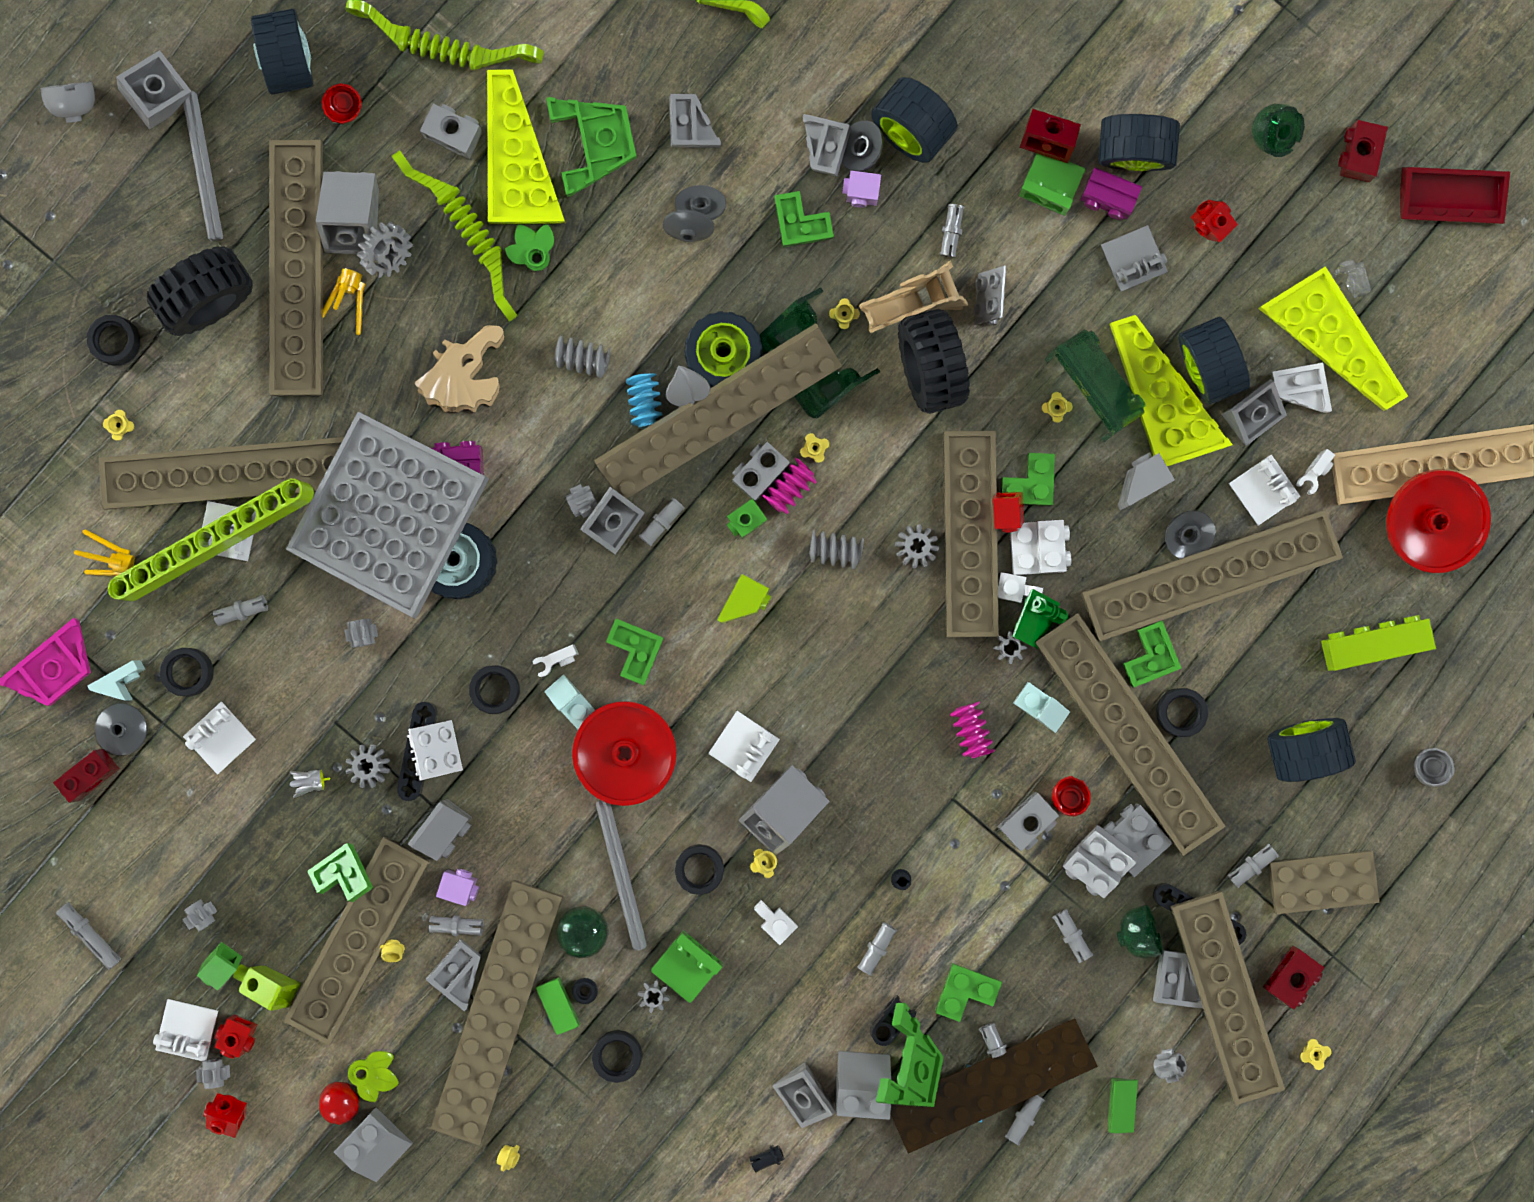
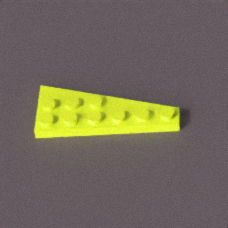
(517, 173)
(1329, 328)
(1173, 413)

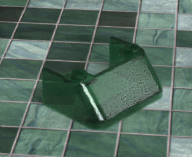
(1098, 381)
(833, 388)

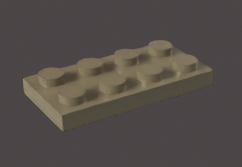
(1323, 882)

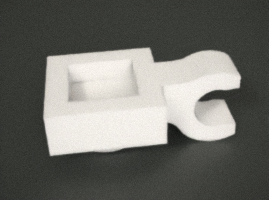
(1319, 466)
(1013, 587)
(563, 657)
(777, 923)

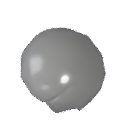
(1434, 767)

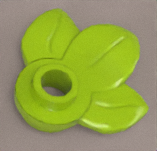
(377, 1075)

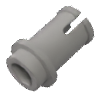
(993, 1040)

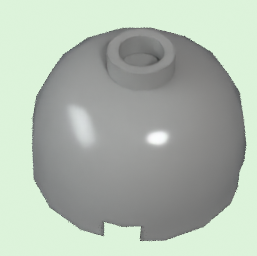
(69, 100)

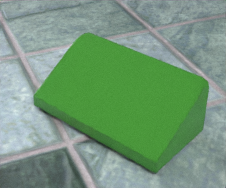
(558, 1006)
(1122, 1105)

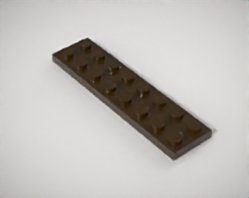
(996, 1085)

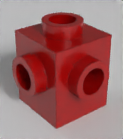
(1213, 220)
(235, 1036)
(225, 1115)

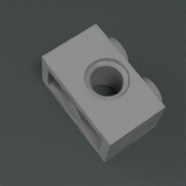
(461, 142)
(1013, 824)

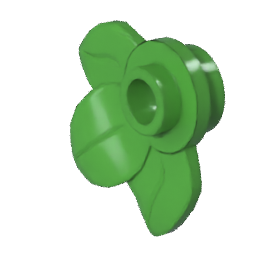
(531, 244)

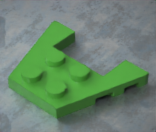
(604, 136)
(919, 1066)

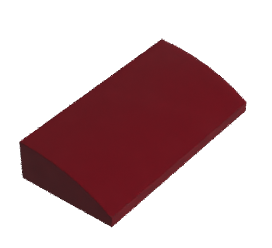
(1454, 195)

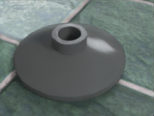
(863, 135)
(701, 199)
(688, 225)
(1196, 541)
(133, 729)

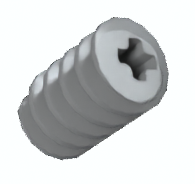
(582, 357)
(836, 549)

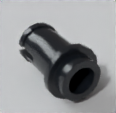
(901, 873)
(767, 1158)

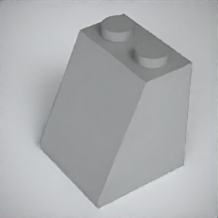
(347, 210)
(784, 810)
(859, 1083)

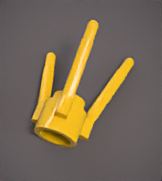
(347, 283)
(117, 562)

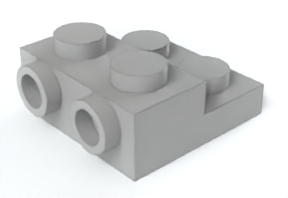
(1140, 835)
(1099, 862)

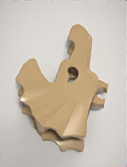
(907, 301)
(452, 384)

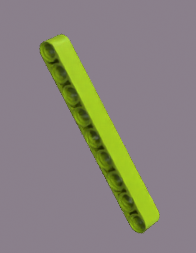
(221, 540)

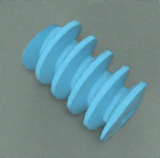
(643, 400)

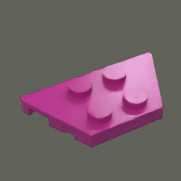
(51, 667)

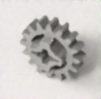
(384, 249)

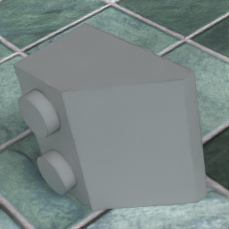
(153, 89)
(1144, 478)
(440, 830)
(373, 1146)

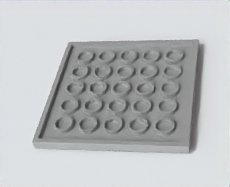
(387, 514)

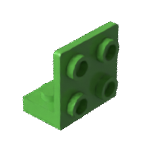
(1052, 183)
(687, 966)

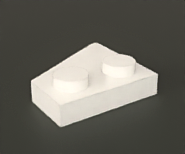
(1304, 387)

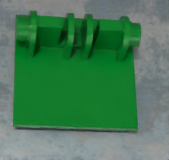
(1037, 618)

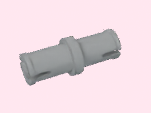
(952, 230)
(661, 522)
(240, 610)
(1253, 865)
(456, 925)
(1072, 936)
(877, 948)
(1024, 1119)

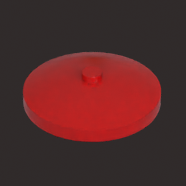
(1438, 521)
(624, 753)

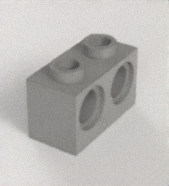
(765, 475)

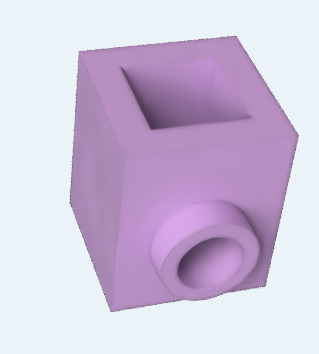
(862, 188)
(458, 887)

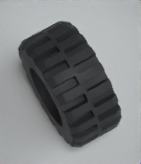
(199, 290)
(933, 361)

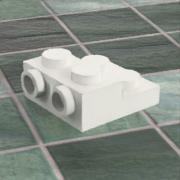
(1040, 548)

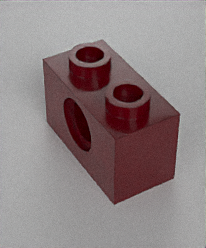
(1050, 135)
(1372, 139)
(86, 775)
(1294, 962)

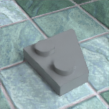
(689, 123)
(826, 143)
(456, 974)
(1175, 981)

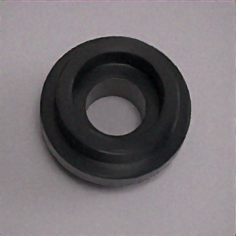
(578, 996)

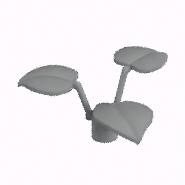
(687, 387)

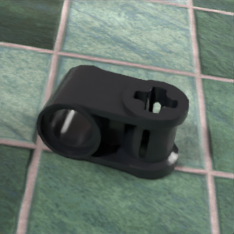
(886, 1019)

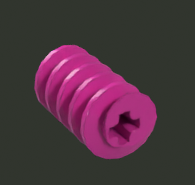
(790, 487)
(971, 730)

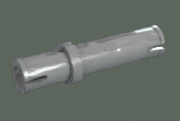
(85, 932)

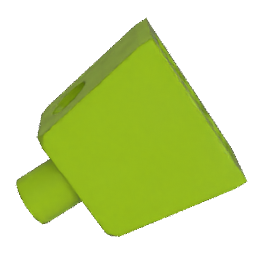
(266, 986)

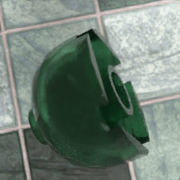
(1277, 129)
(582, 932)
(1139, 933)

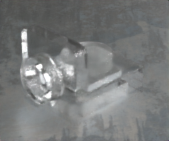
(1357, 280)

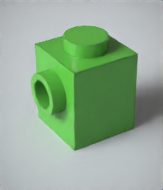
(746, 519)
(219, 966)

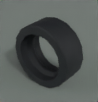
(99, 326)
(168, 663)
(474, 691)
(1196, 698)
(704, 888)
(602, 1070)

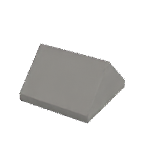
(1256, 412)
(612, 520)
(804, 1096)

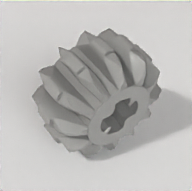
(908, 542)
(370, 756)

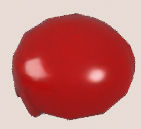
(341, 103)
(1071, 796)
(338, 1103)

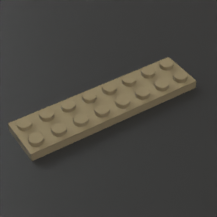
(970, 534)
(356, 942)
(1227, 997)

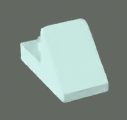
(113, 684)
(569, 701)
(1041, 707)

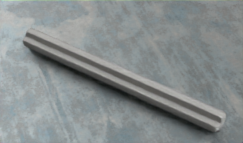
(203, 168)
(621, 875)

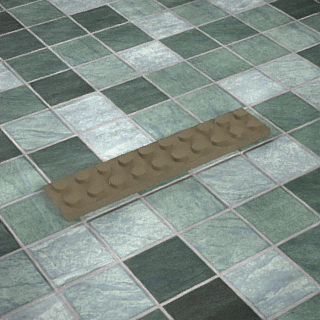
(295, 269)
(723, 412)
(212, 472)
(1212, 575)
(1130, 734)
(496, 1012)

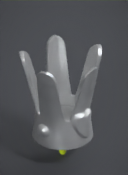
(309, 780)

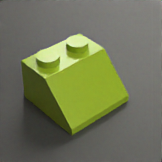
(744, 600)

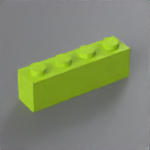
(1378, 644)

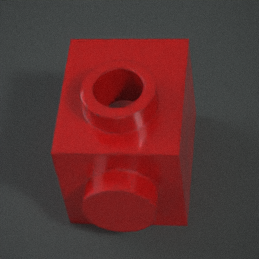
(1008, 511)

